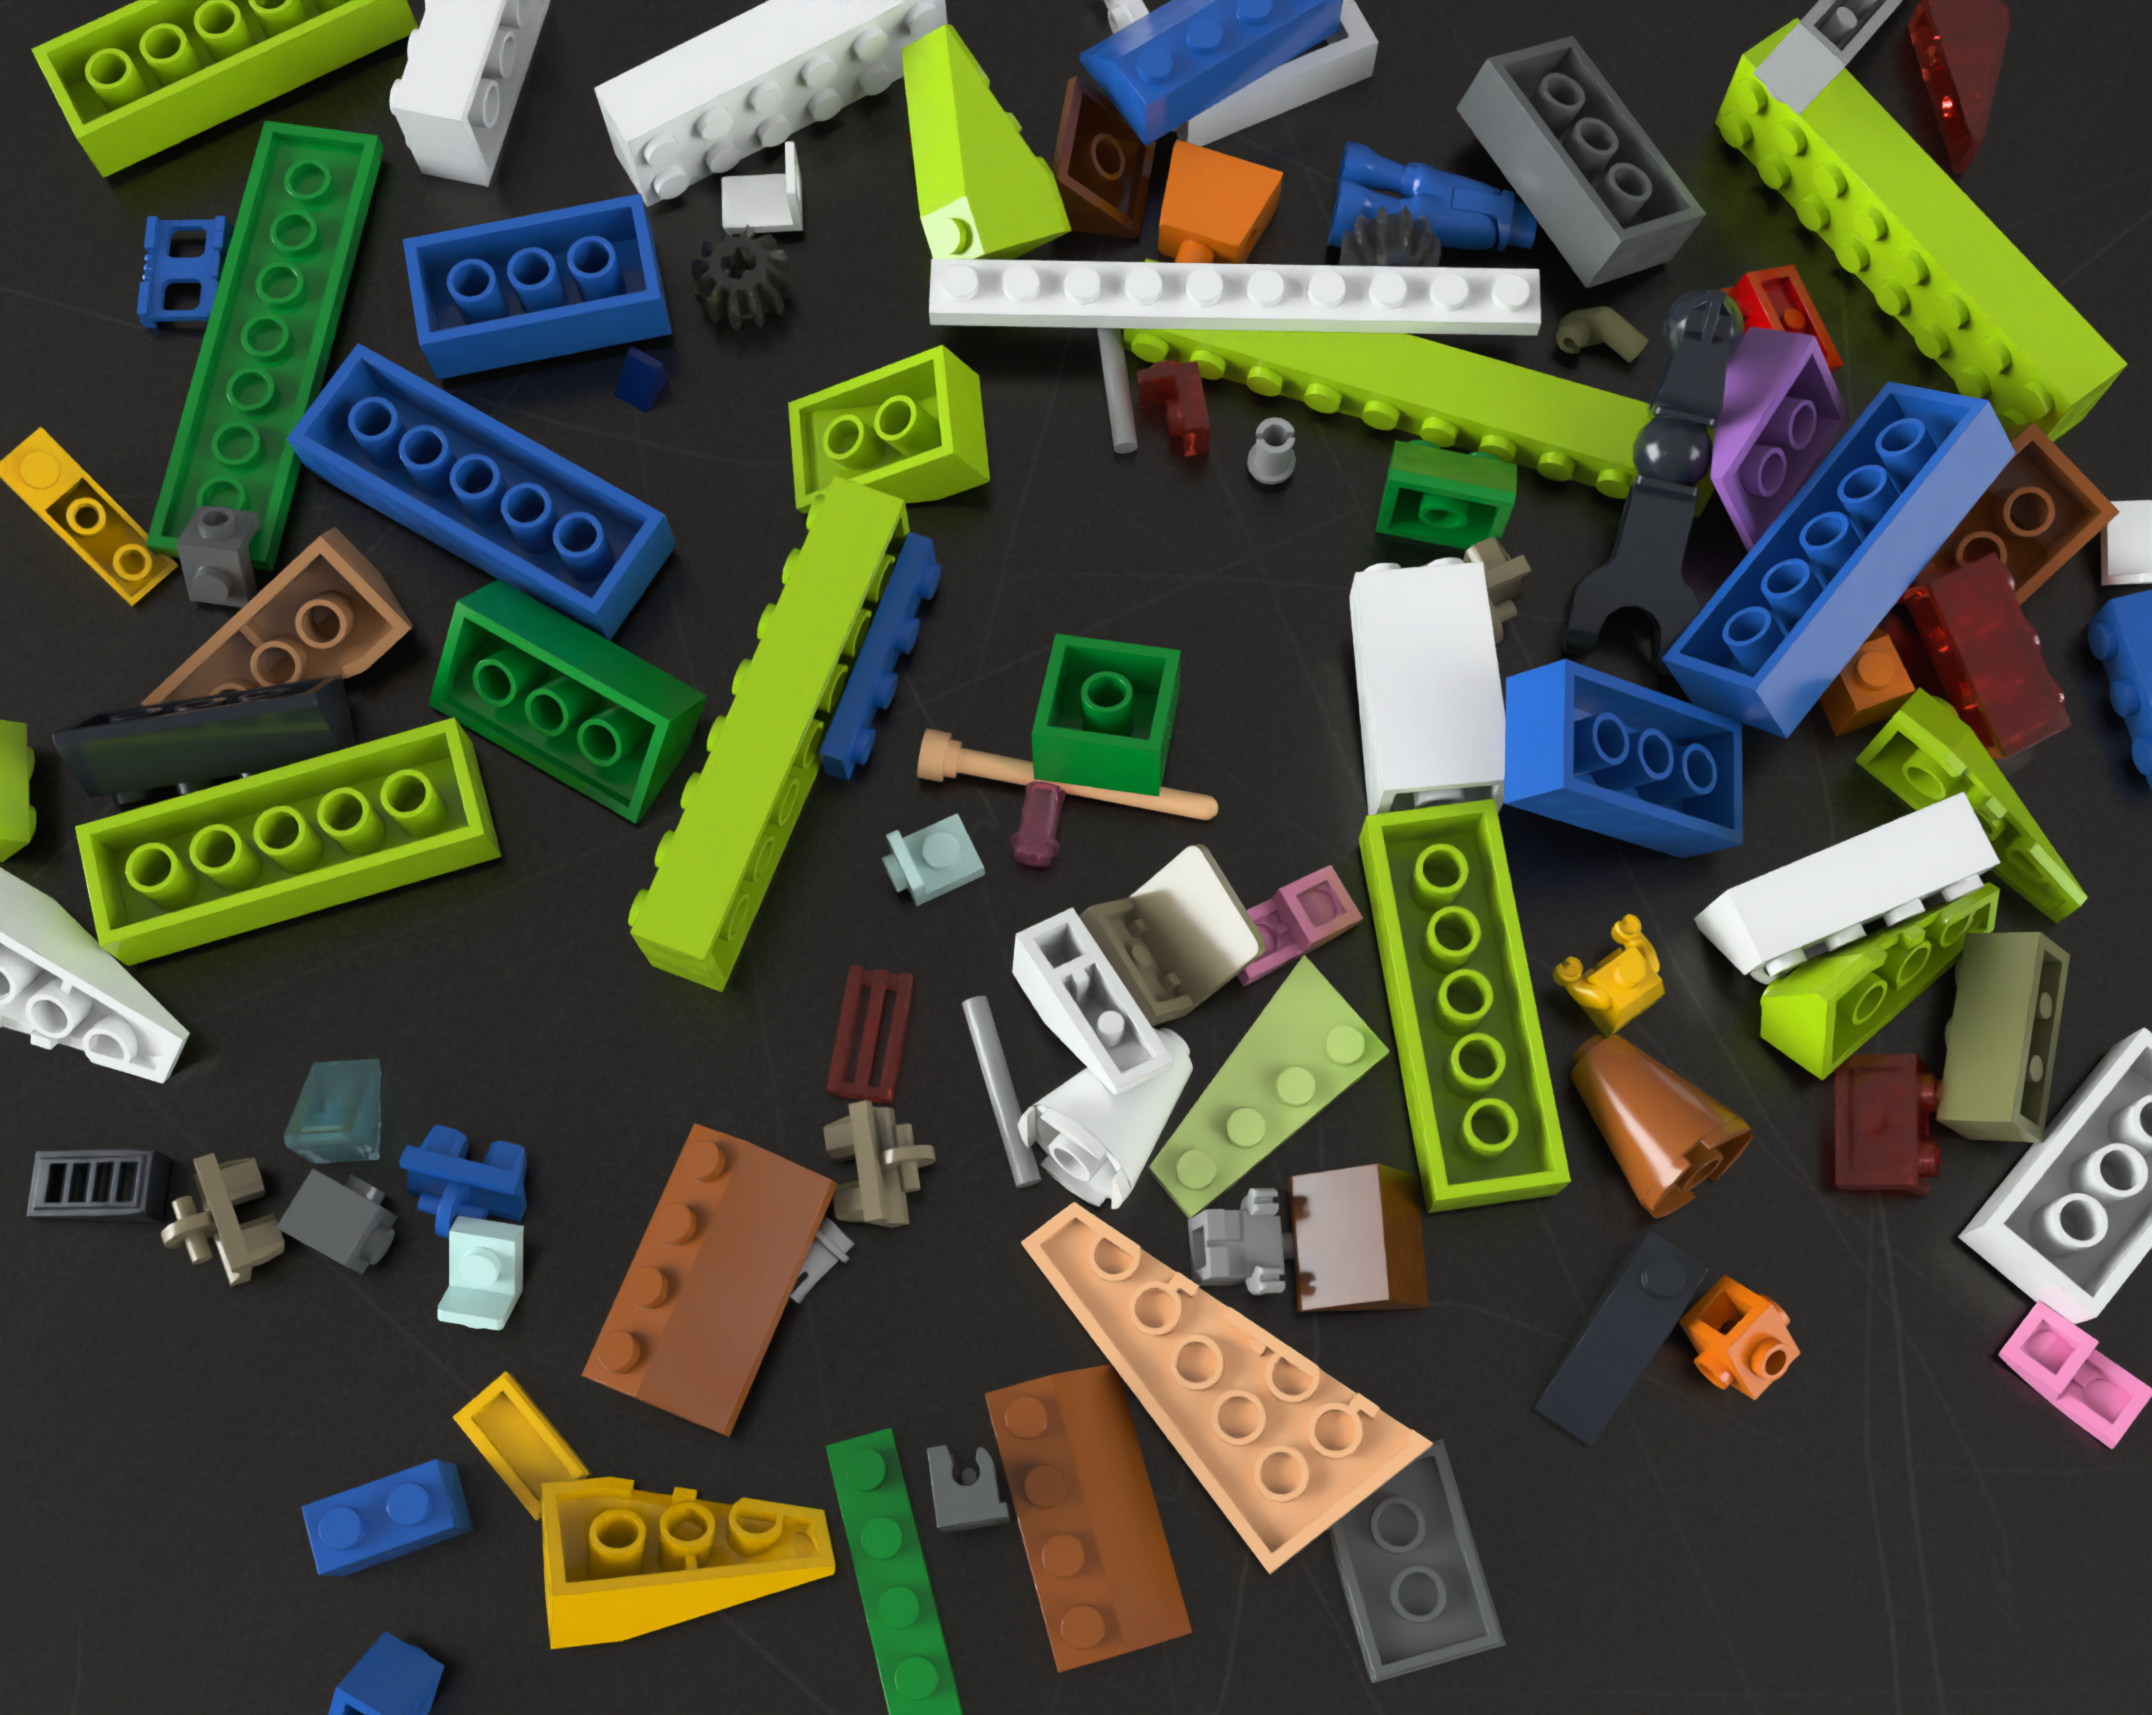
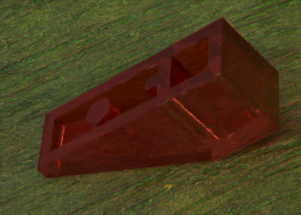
(1960, 61)

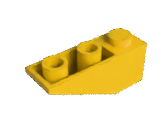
(84, 516)

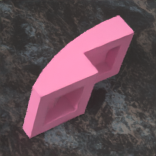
(1300, 920)
(2074, 1376)

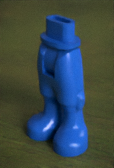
(1460, 209)

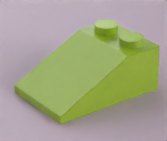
(895, 430)

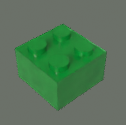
(1106, 714)

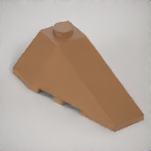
(310, 622)

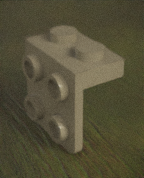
(1176, 936)

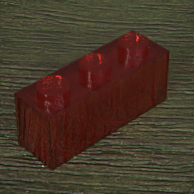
(1987, 654)

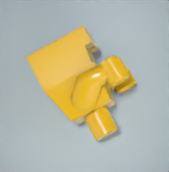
(1623, 981)

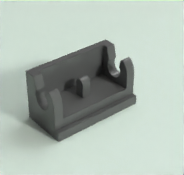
(966, 1506)

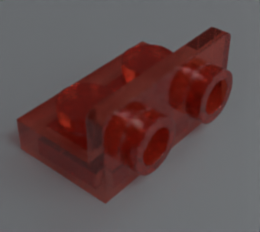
(1885, 1123)

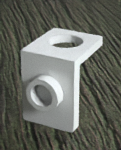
(766, 200)
(2128, 545)

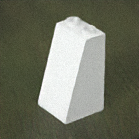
(1427, 686)

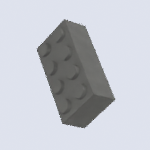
(1579, 161)

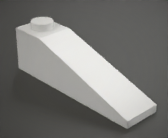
(74, 992)

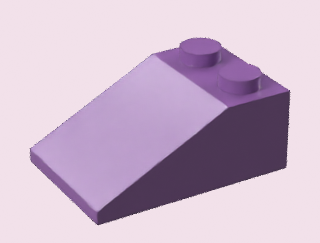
(1773, 426)

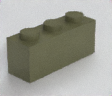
(2003, 1036)

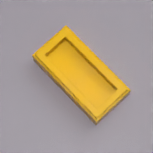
(519, 1441)

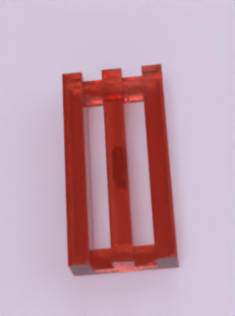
(879, 981)

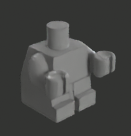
(1241, 1245)

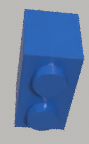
(387, 1518)

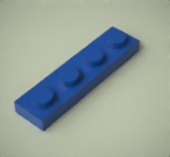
(872, 677)

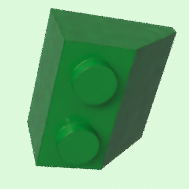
(1446, 495)

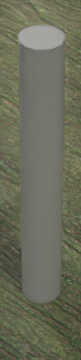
(1117, 390)
(1000, 1090)

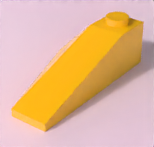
(650, 1559)

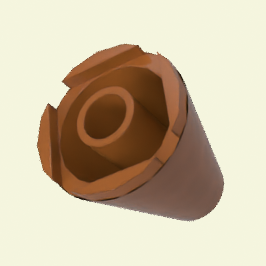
(1656, 1122)

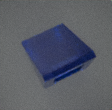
(640, 380)

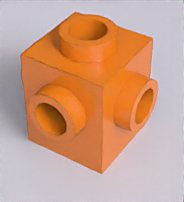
(1739, 1338)

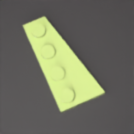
(1276, 1081)

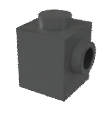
(341, 1220)

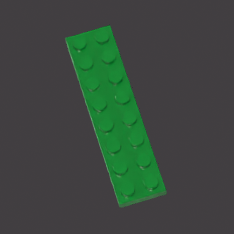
(269, 332)

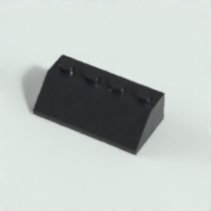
(205, 738)

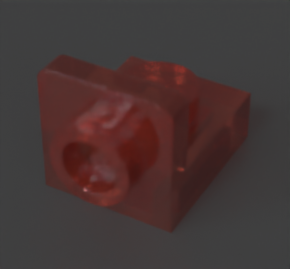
(1181, 391)

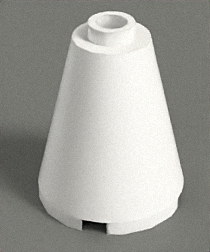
(1102, 1139)

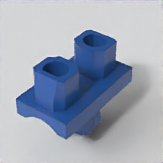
(462, 1187)

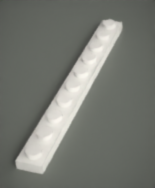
(1235, 297)

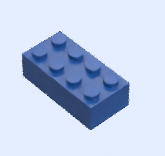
(536, 286)
(1622, 760)

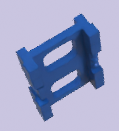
(164, 270)

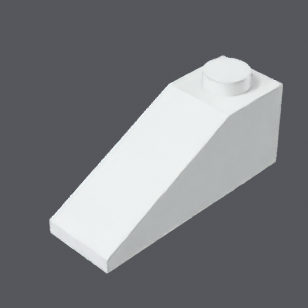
(1087, 1002)

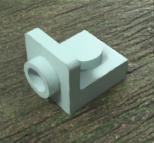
(932, 860)
(483, 1273)

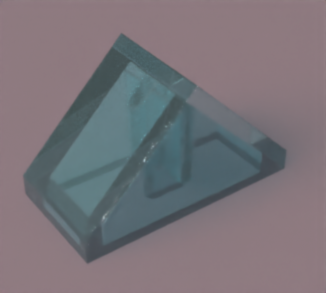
(337, 1113)

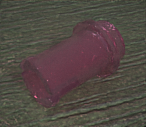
(1037, 831)

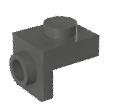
(218, 556)

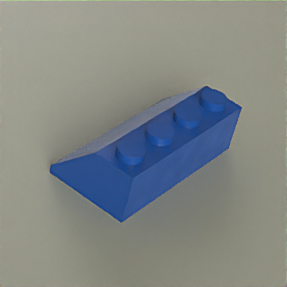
(1200, 54)

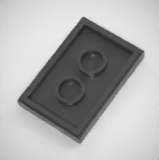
(1414, 1572)

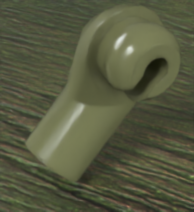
(1596, 327)

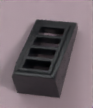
(147, 1192)

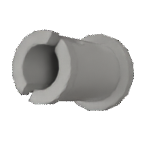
(1272, 456)
(827, 1248)

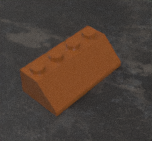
(710, 1279)
(1087, 1515)

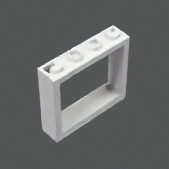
(1341, 63)

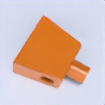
(1215, 206)

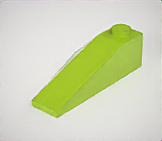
(973, 170)
(1933, 756)
(1853, 992)

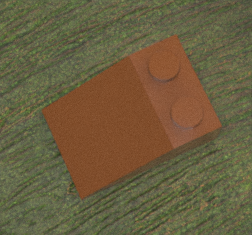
(2029, 515)

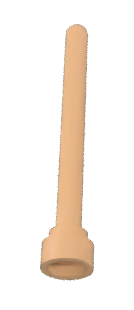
(946, 757)

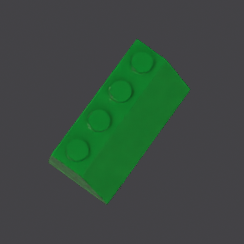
(564, 698)

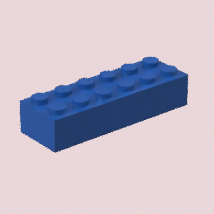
(483, 491)
(1839, 556)

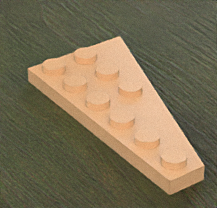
(1245, 1412)

